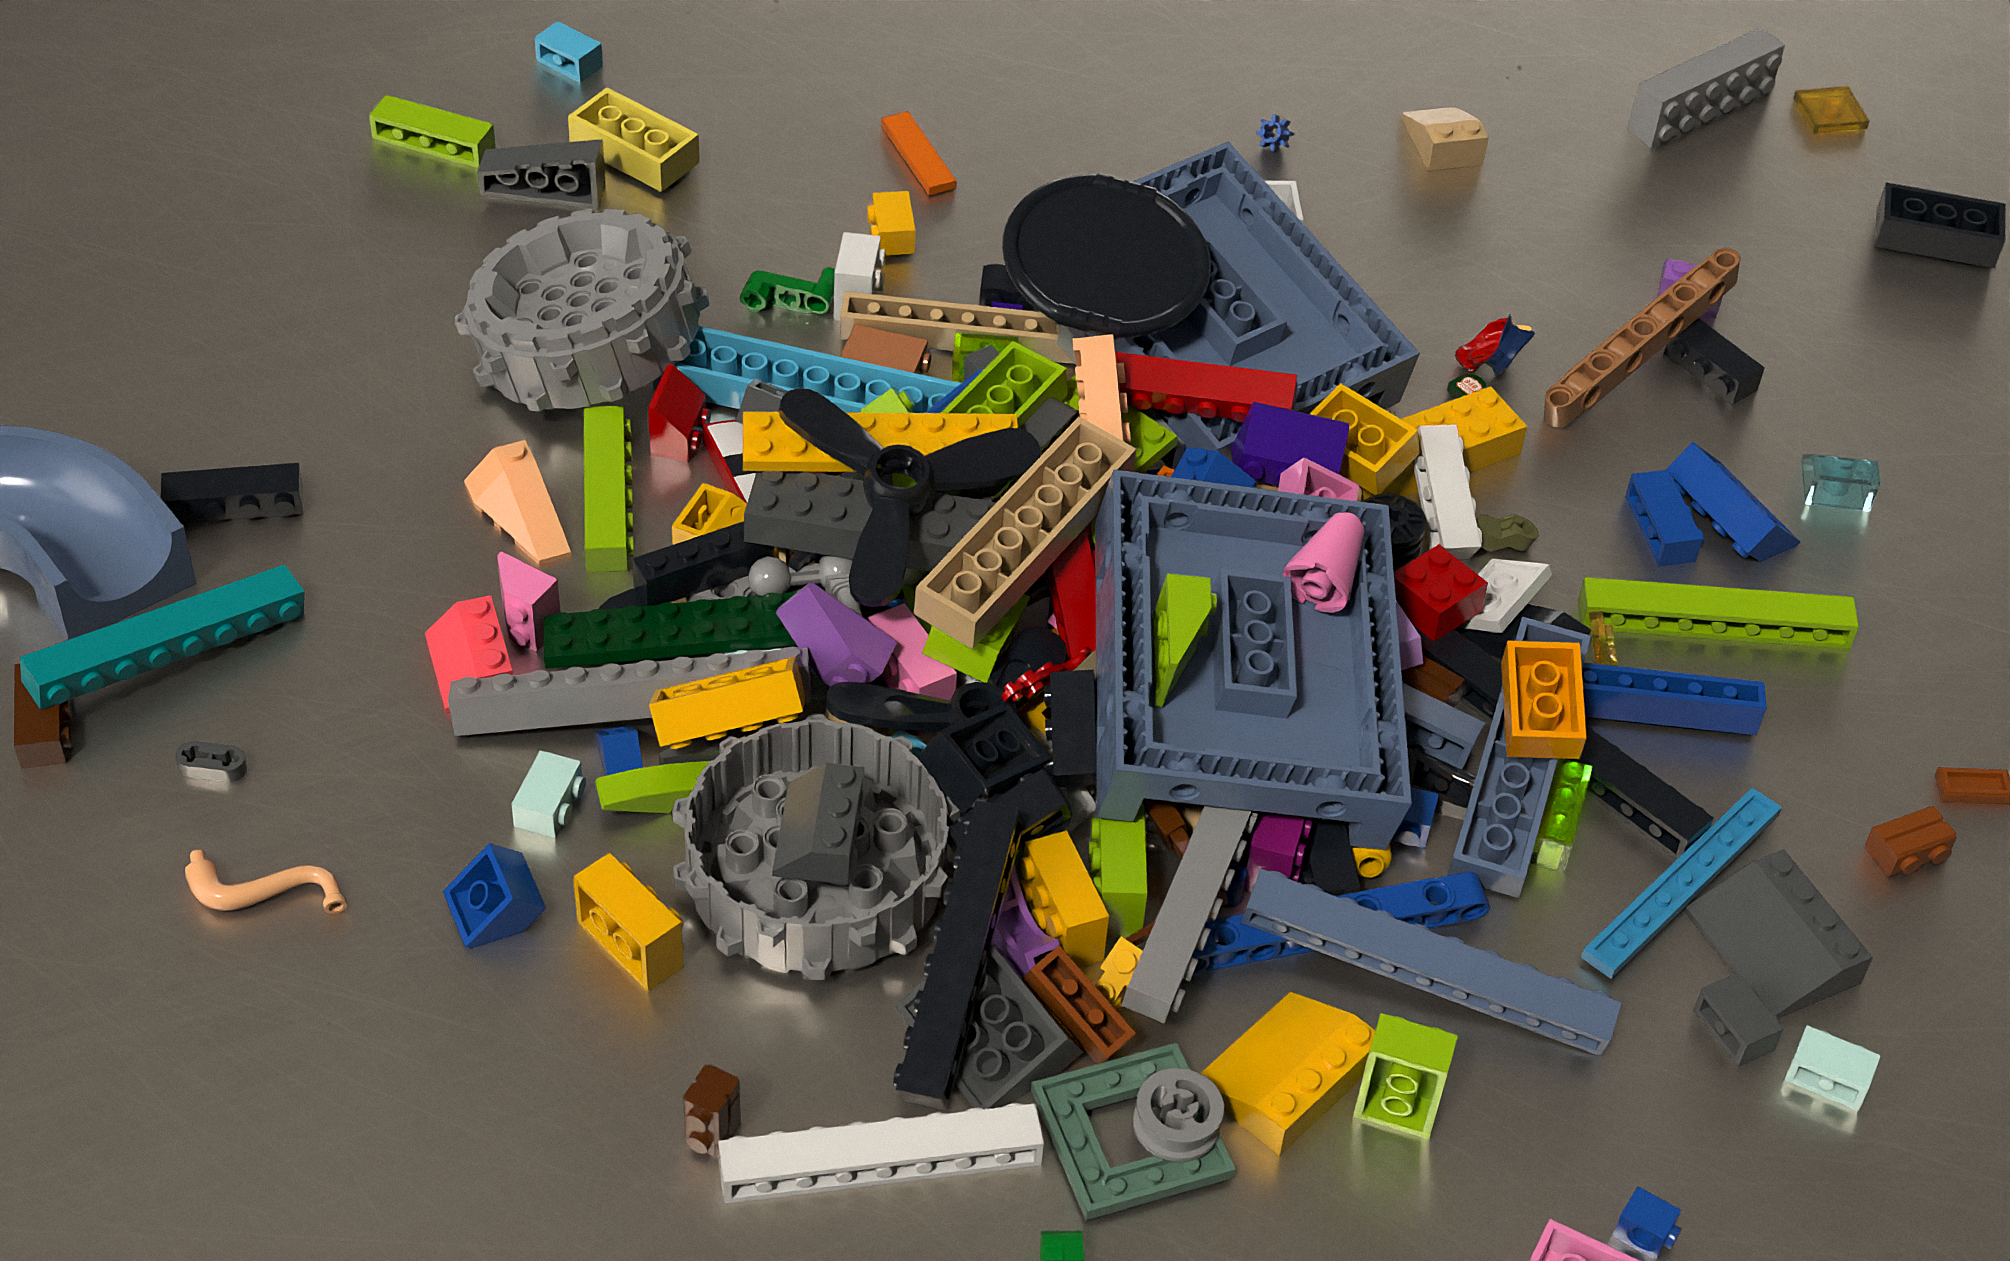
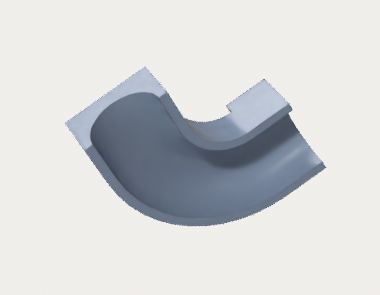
(85, 531)

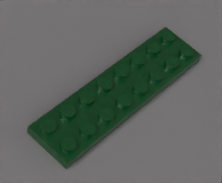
(665, 630)

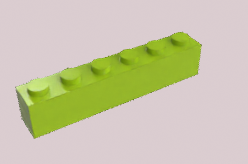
(606, 489)

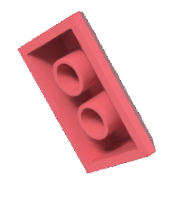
(467, 644)

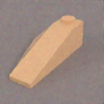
(515, 496)

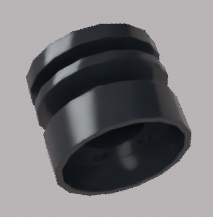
(1406, 527)

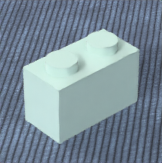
(548, 794)
(1832, 1067)

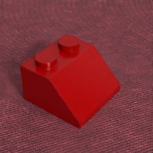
(676, 416)

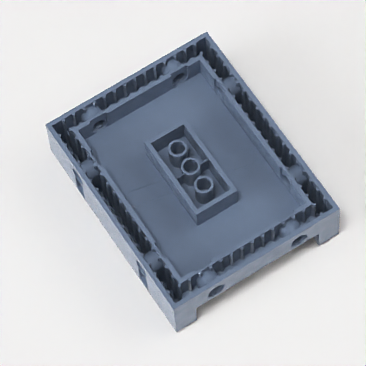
(1269, 300)
(1279, 698)

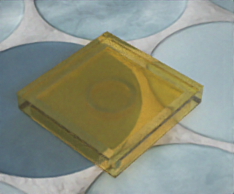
(1831, 109)

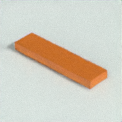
(918, 153)

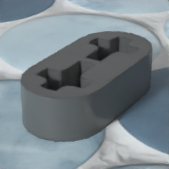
(212, 761)

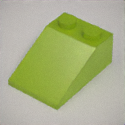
(1177, 627)

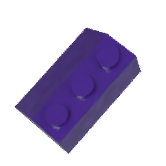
(1280, 437)

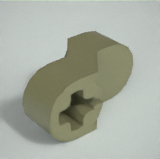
(1506, 532)

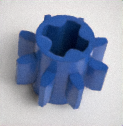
(1282, 132)

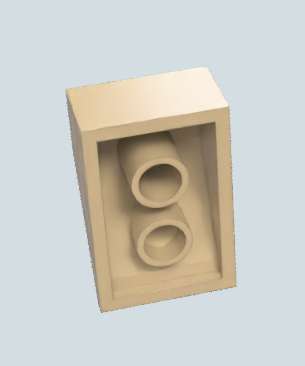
(1447, 137)

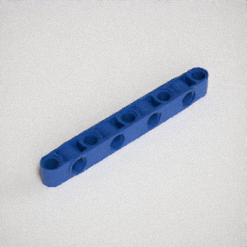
(1458, 900)

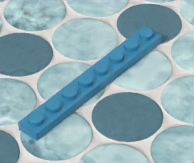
(1680, 883)

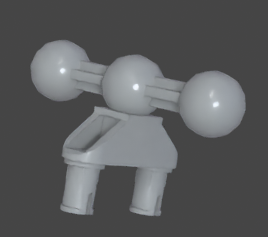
(833, 572)

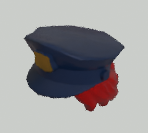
(1494, 346)

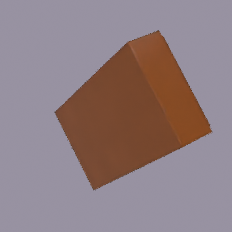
(1973, 785)

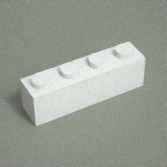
(1445, 491)

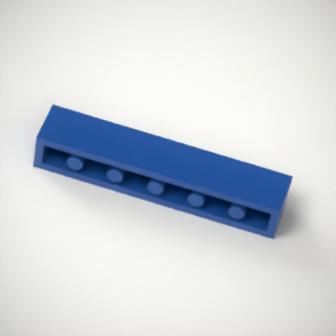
(1673, 698)

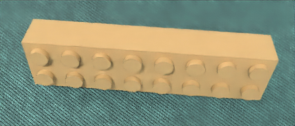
(1022, 533)

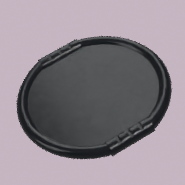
(1106, 256)

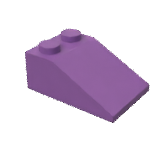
(837, 638)

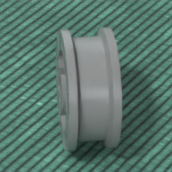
(1180, 1096)

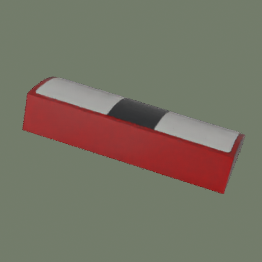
(725, 447)

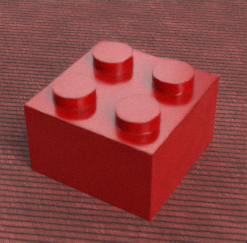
(1439, 592)

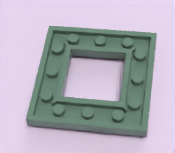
(1098, 1187)

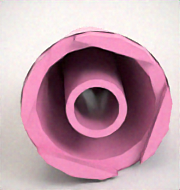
(1327, 564)

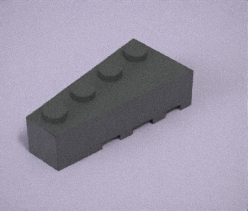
(546, 173)

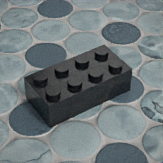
(1940, 225)

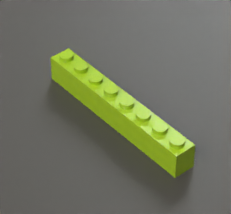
(1720, 612)

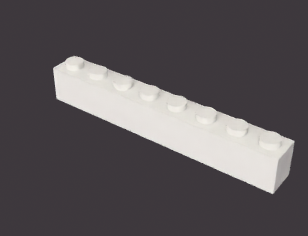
(880, 1152)

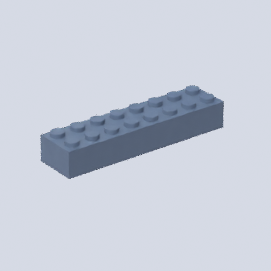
(1508, 794)

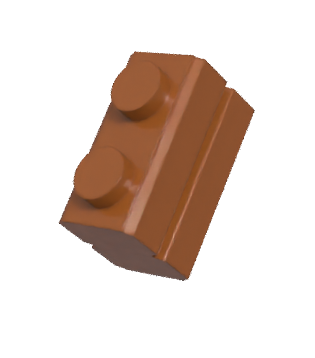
(1911, 841)

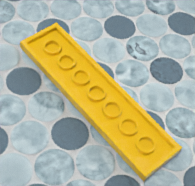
(776, 447)

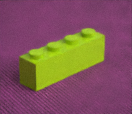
(431, 130)

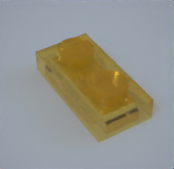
(1602, 637)

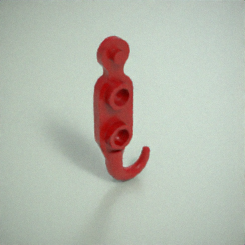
(1033, 683)

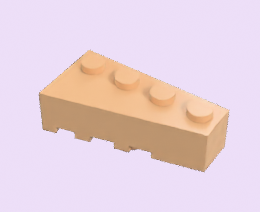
(1099, 387)

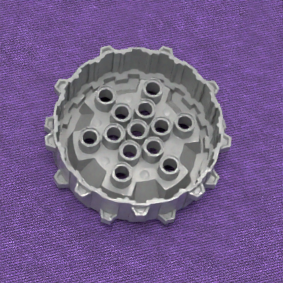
(581, 309)
(808, 924)

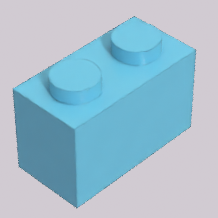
(568, 51)

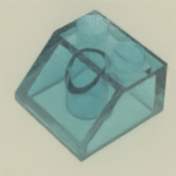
(1840, 481)

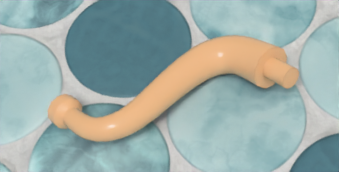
(207, 888)

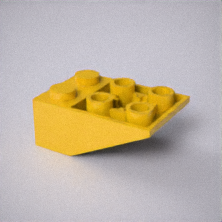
(707, 512)

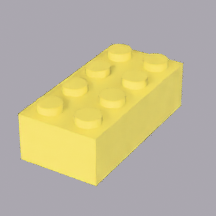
(636, 138)

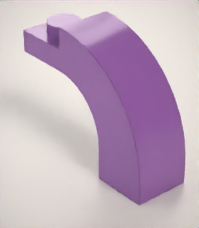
(1018, 933)

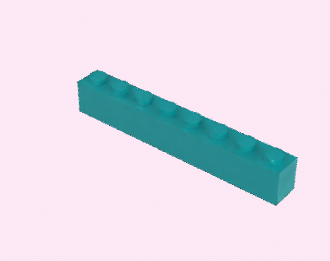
(161, 636)

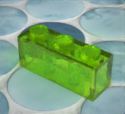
(1561, 815)

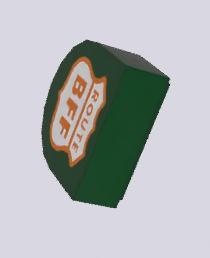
(1465, 385)

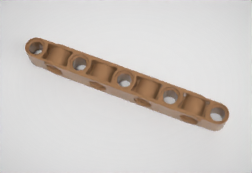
(1641, 337)

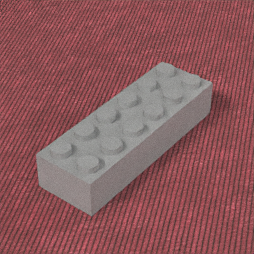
(1705, 87)

